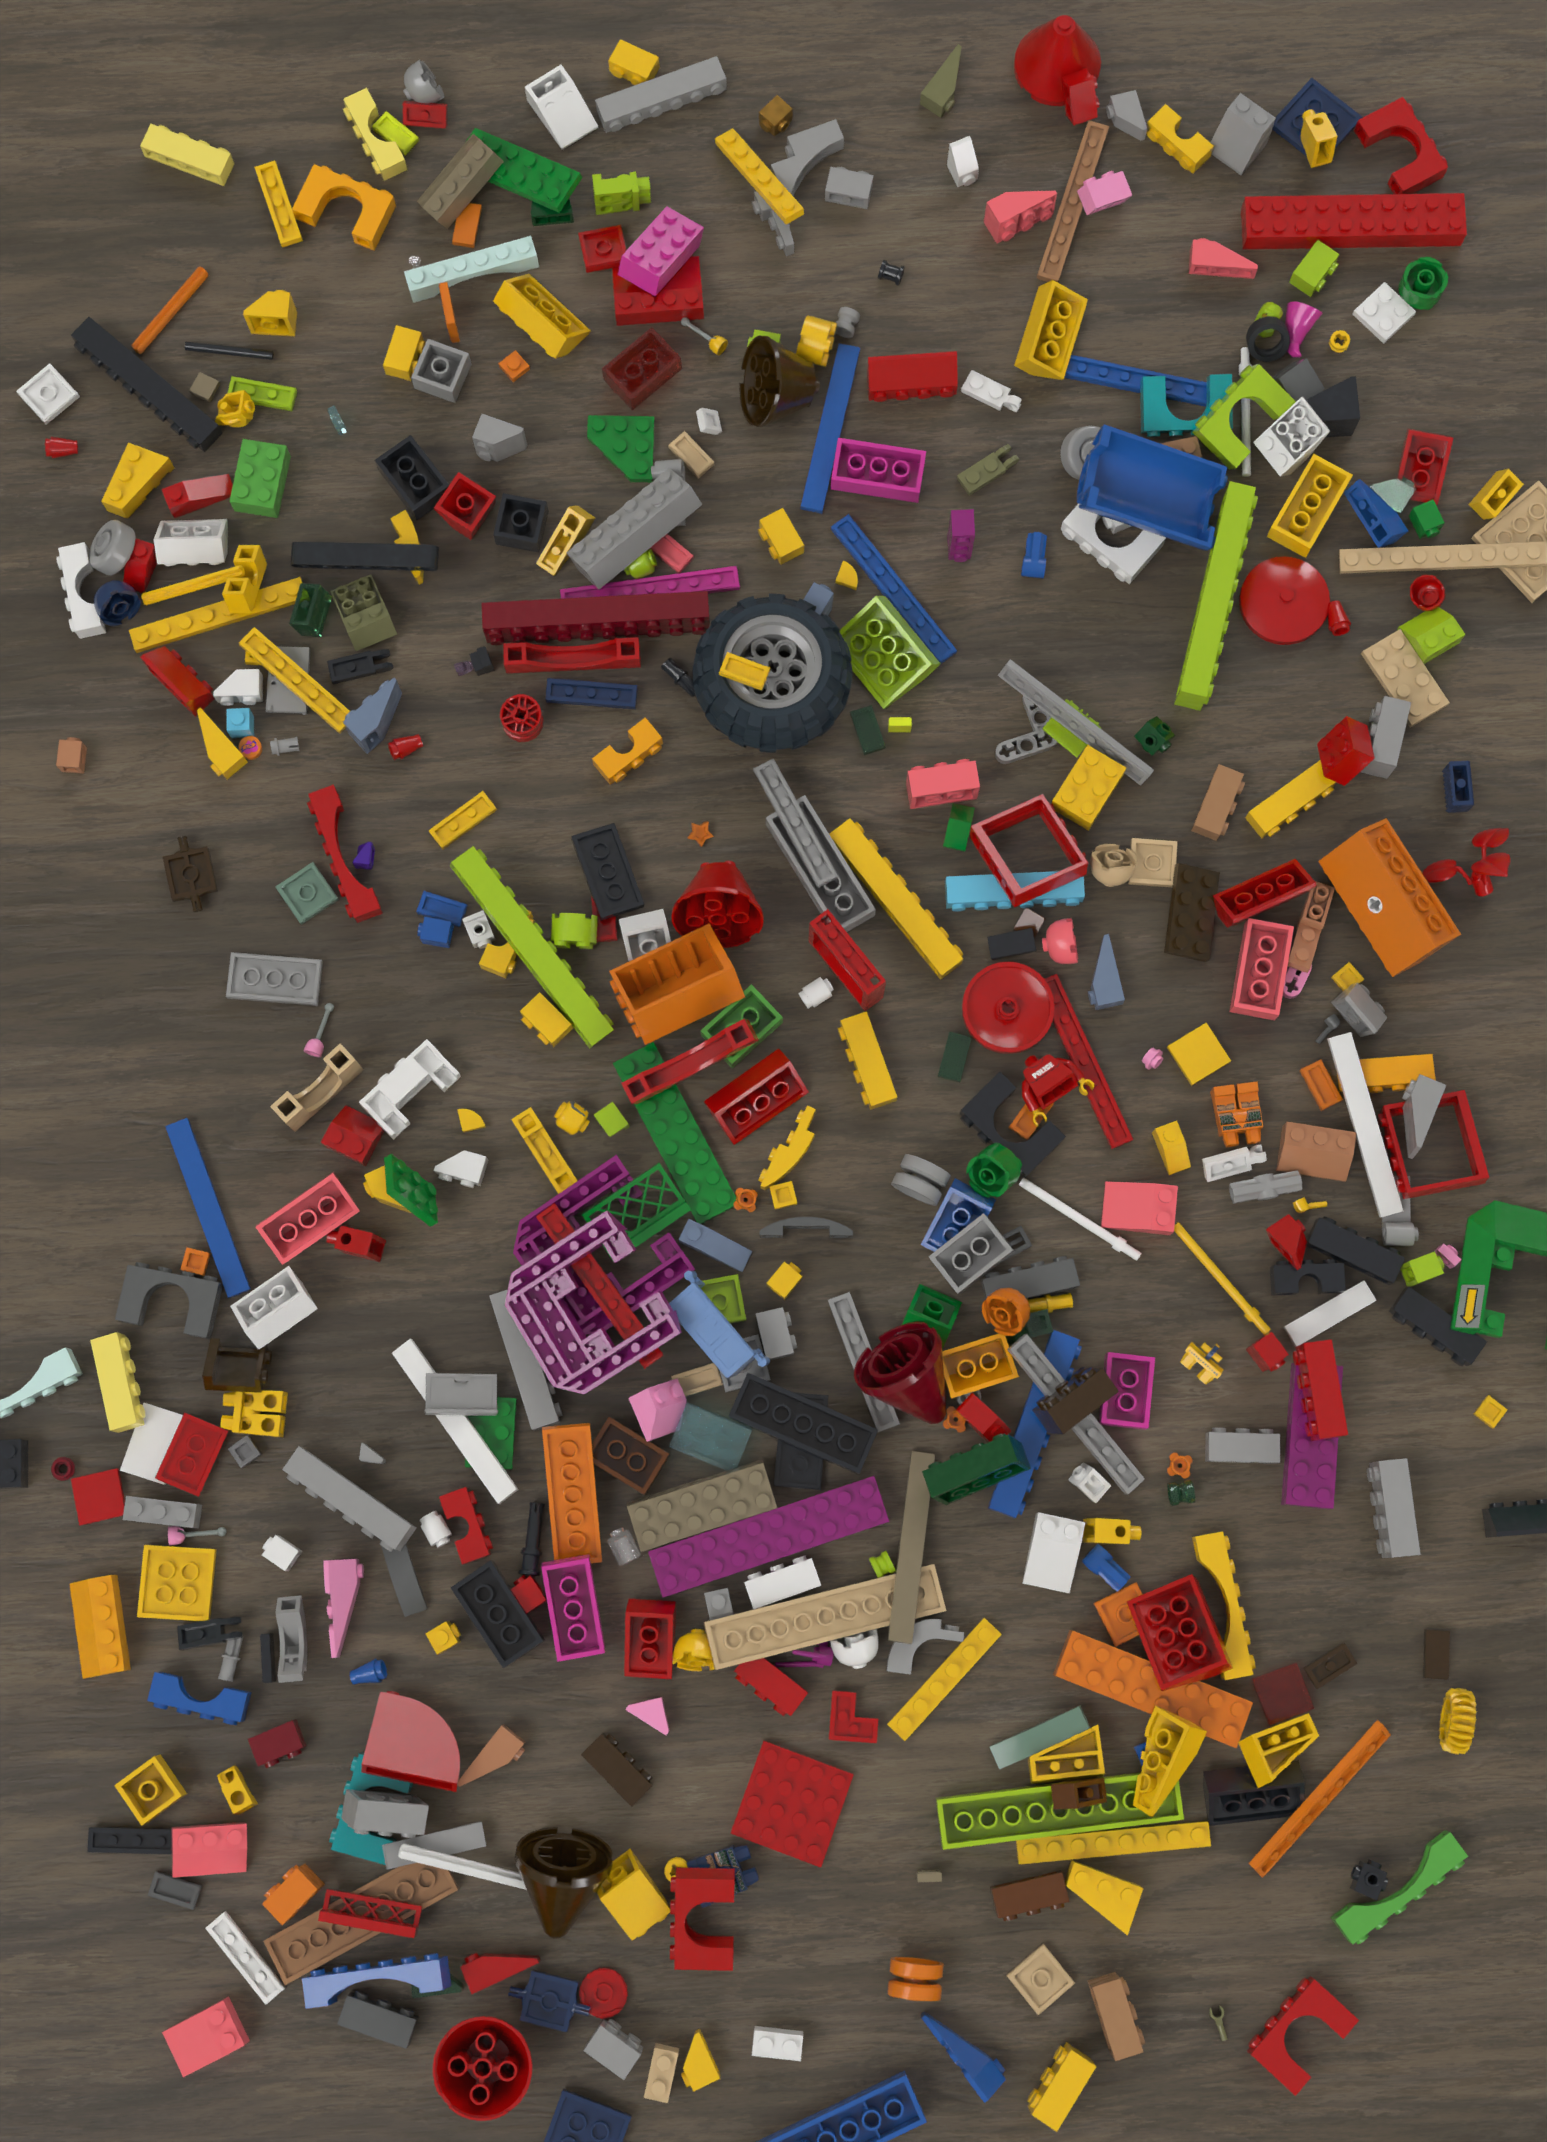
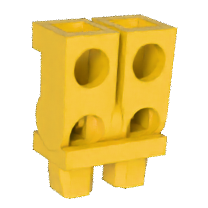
(248, 1416)

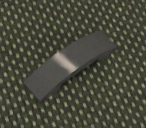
(836, 1229)
(405, 1581)

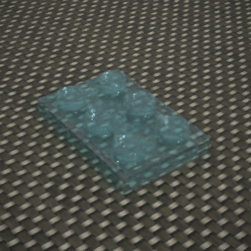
(710, 1437)

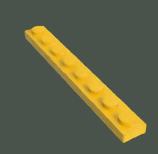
(211, 617)
(1114, 1842)

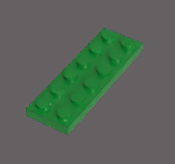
(530, 173)

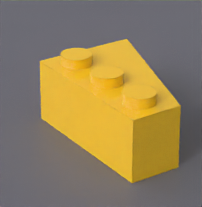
(134, 479)
(1277, 1747)
(1069, 1760)
(1106, 1893)

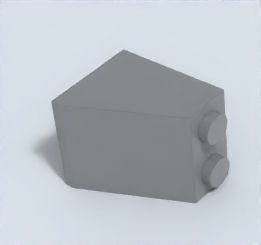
(1242, 134)

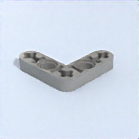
(1037, 732)

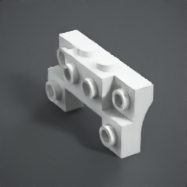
(404, 1083)

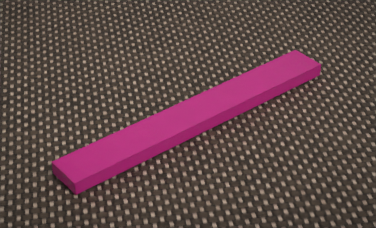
(705, 580)

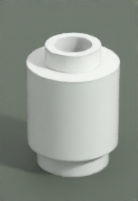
(816, 992)
(435, 1529)

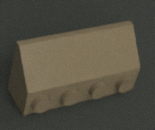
(460, 181)

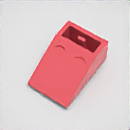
(1017, 212)

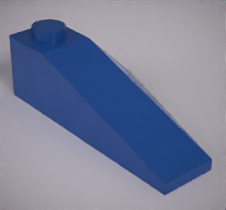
(976, 2065)

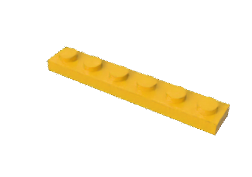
(759, 176)
(295, 679)
(944, 1679)

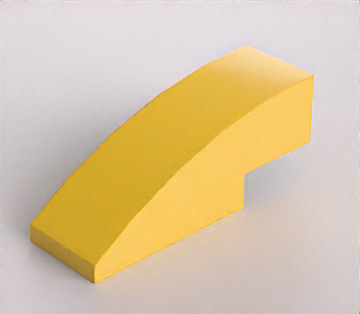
(408, 535)

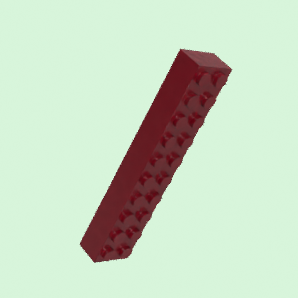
(596, 617)

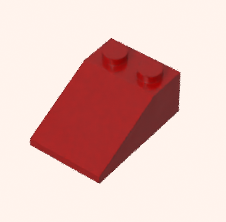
(1425, 463)
(649, 1638)

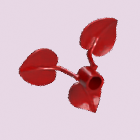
(1494, 864)

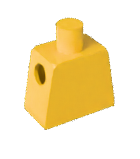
(1318, 138)
(1103, 1531)

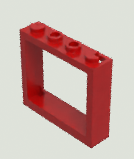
(1012, 816)
(846, 960)
(1470, 1139)

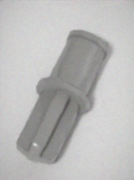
(230, 1660)

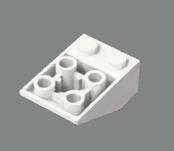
(560, 107)
(1292, 438)

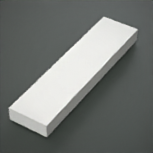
(1329, 1313)
(245, 1957)

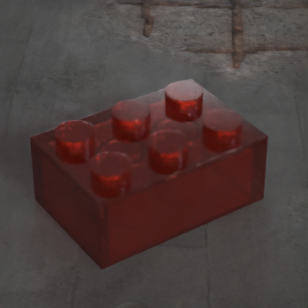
(642, 368)

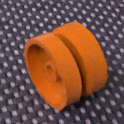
(915, 1980)

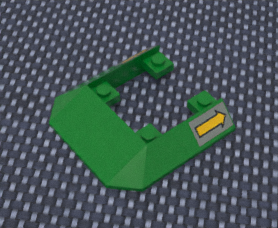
(1491, 1242)

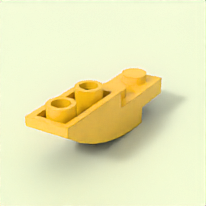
(786, 1158)

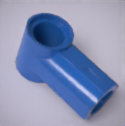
(1034, 559)
(1102, 1564)

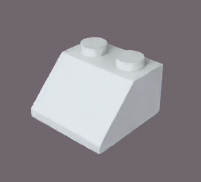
(644, 933)

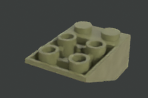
(363, 612)

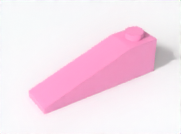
(342, 1585)

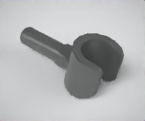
(1332, 1023)

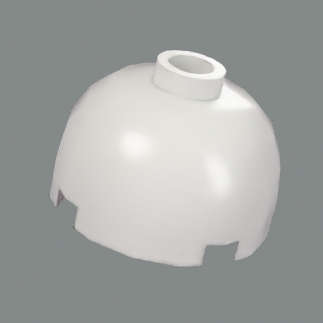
(856, 1649)

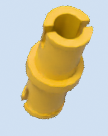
(1051, 1302)

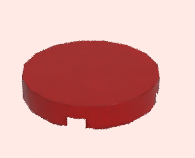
(603, 1991)

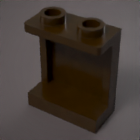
(235, 1368)

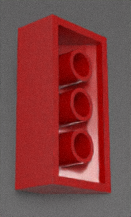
(912, 376)
(1262, 893)
(756, 1096)

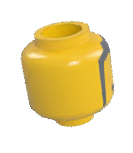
(572, 1117)

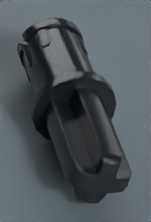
(679, 676)

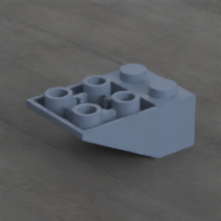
(372, 719)

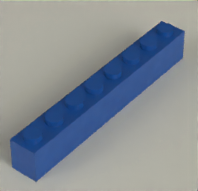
(1030, 1432)

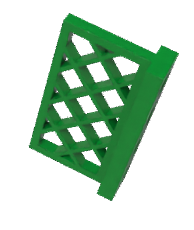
(656, 1222)

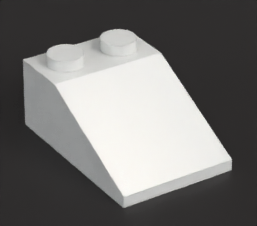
(1053, 1552)

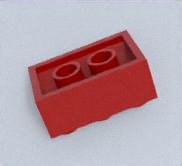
(178, 679)

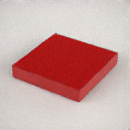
(602, 248)
(98, 1496)

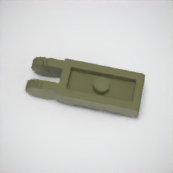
(986, 470)

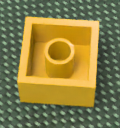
(150, 1789)

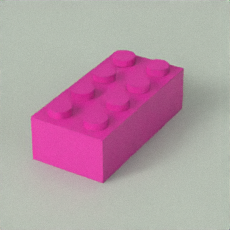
(660, 251)
(878, 470)
(573, 1607)

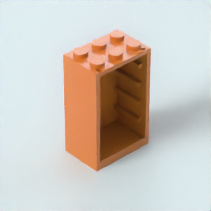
(676, 984)

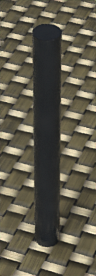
(229, 350)

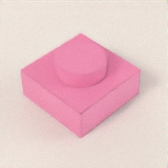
(1448, 1255)

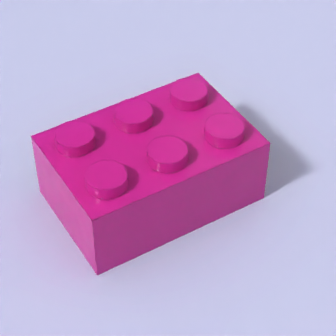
(1134, 1381)

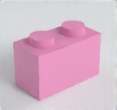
(1104, 192)

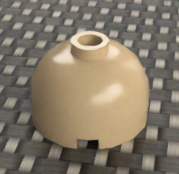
(1112, 864)

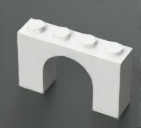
(1123, 561)

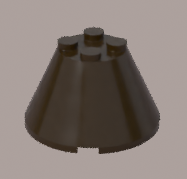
(774, 382)

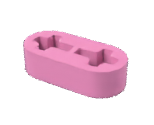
(1300, 981)

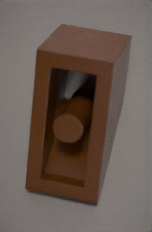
(1078, 1793)

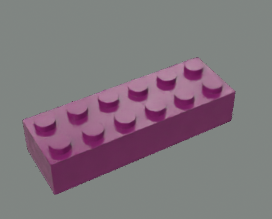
(1308, 1464)

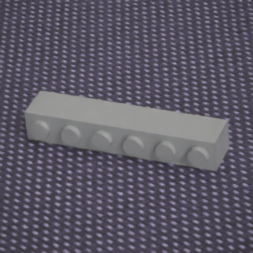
(661, 94)
(529, 1375)
(349, 1499)

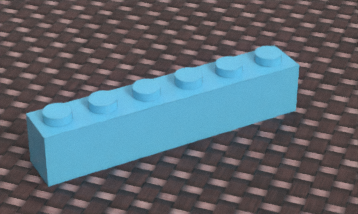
(985, 891)

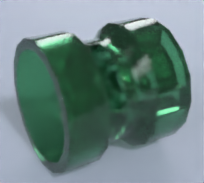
(1181, 1492)

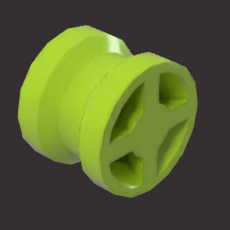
(882, 1564)

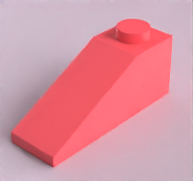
(1217, 260)

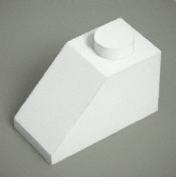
(963, 162)

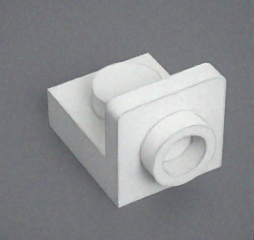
(1089, 1482)

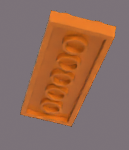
(572, 1491)

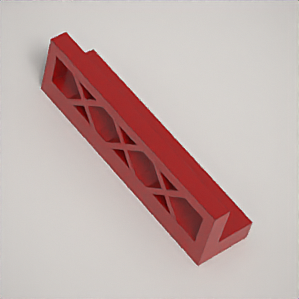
(370, 1923)

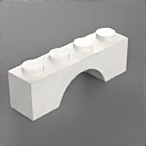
(75, 567)

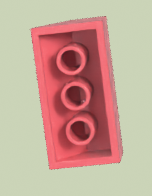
(307, 1218)

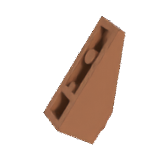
(498, 1752)

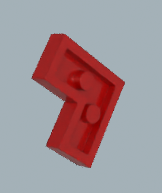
(845, 1725)

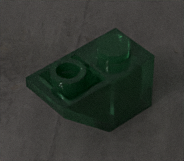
(1037, 1326)

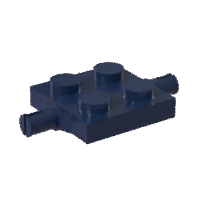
(549, 2001)

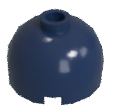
(115, 602)

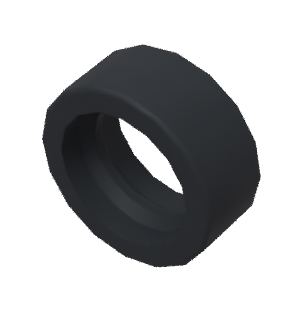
(1277, 351)

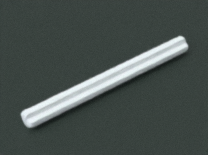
(461, 1865)

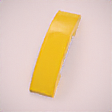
(544, 1150)

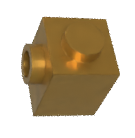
(775, 116)

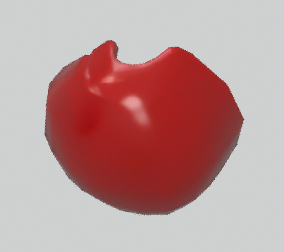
(1427, 592)

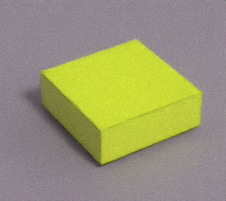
(899, 724)

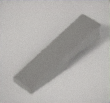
(445, 1841)

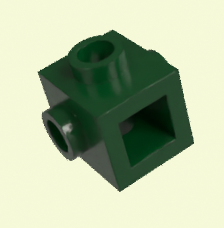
(1155, 736)

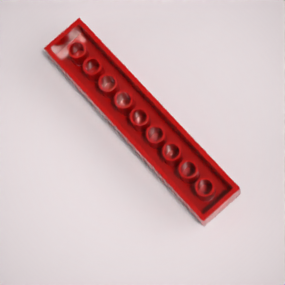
(1353, 221)

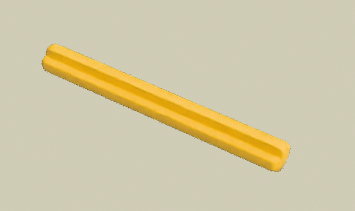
(192, 585)

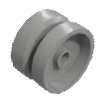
(920, 1179)

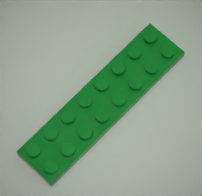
(680, 1141)

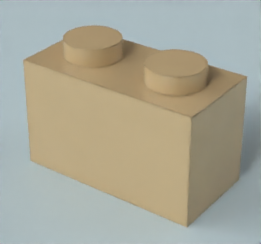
(661, 2073)

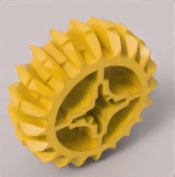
(1457, 1721)

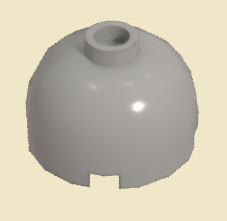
(421, 84)

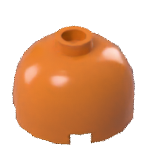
(1006, 1311)

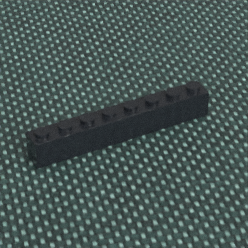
(146, 384)

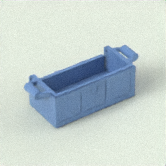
(713, 1330)

